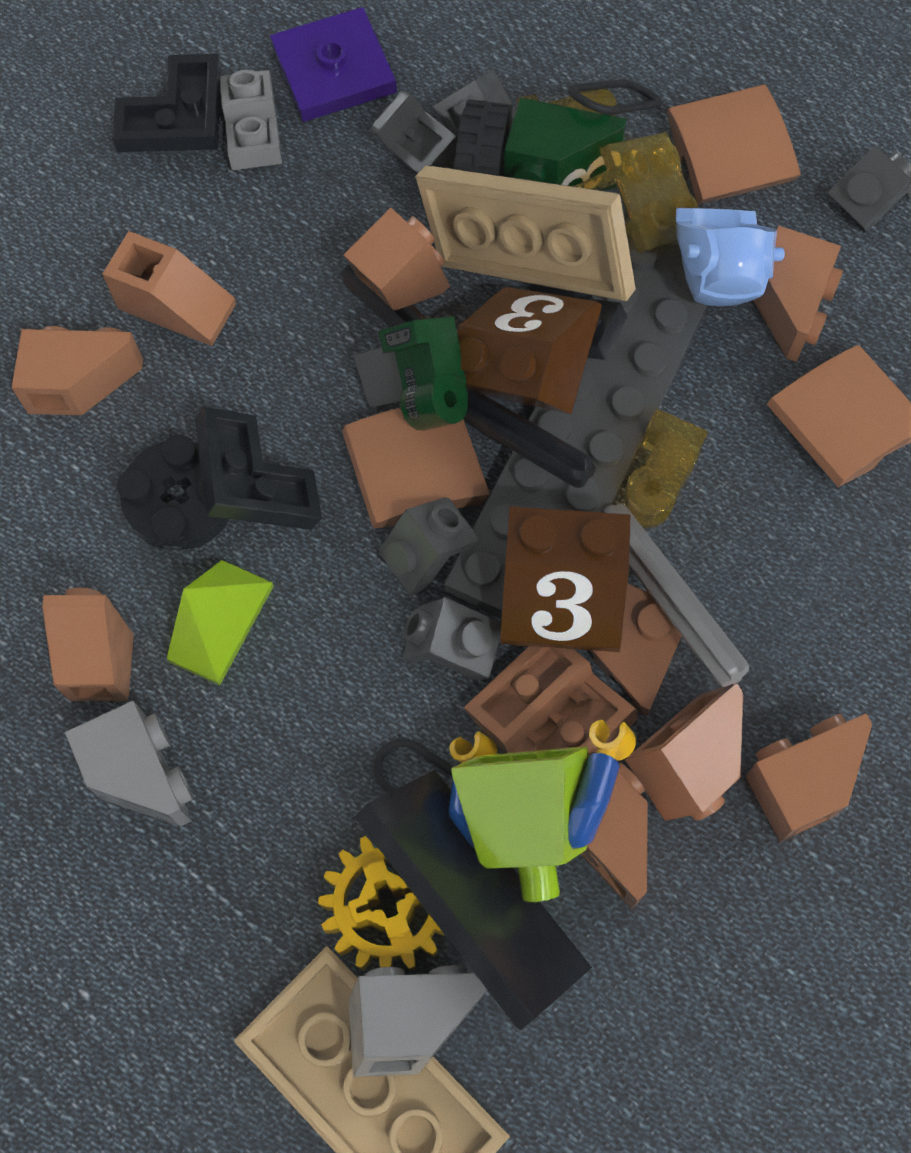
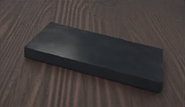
(481, 911)

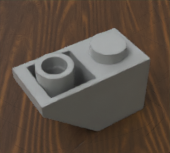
(126, 766)
(407, 1018)

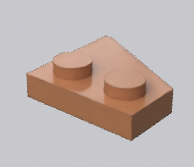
(645, 649)

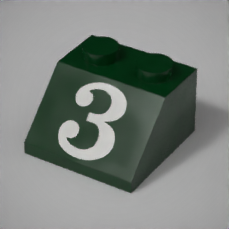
(559, 143)

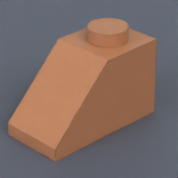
(693, 756)
(621, 840)

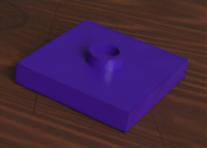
(333, 64)

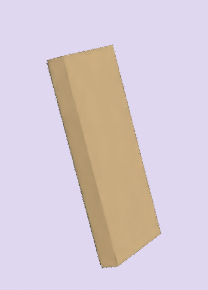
(529, 231)
(307, 1056)

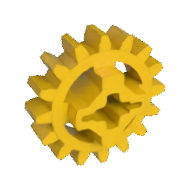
(359, 912)

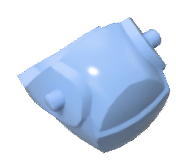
(725, 254)

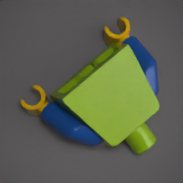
(534, 804)

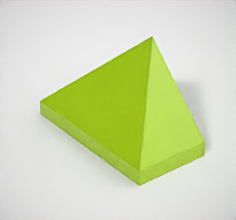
(216, 619)

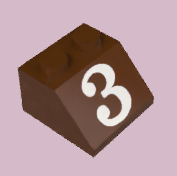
(528, 347)
(565, 579)

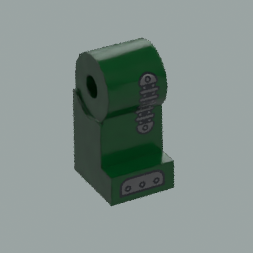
(429, 371)

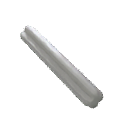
(682, 605)

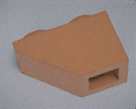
(398, 261)
(167, 289)
(797, 290)
(70, 369)
(88, 646)
(812, 779)

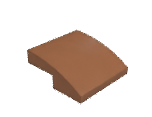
(733, 143)
(845, 414)
(412, 466)
(548, 703)

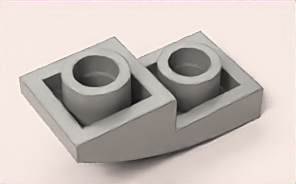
(250, 119)

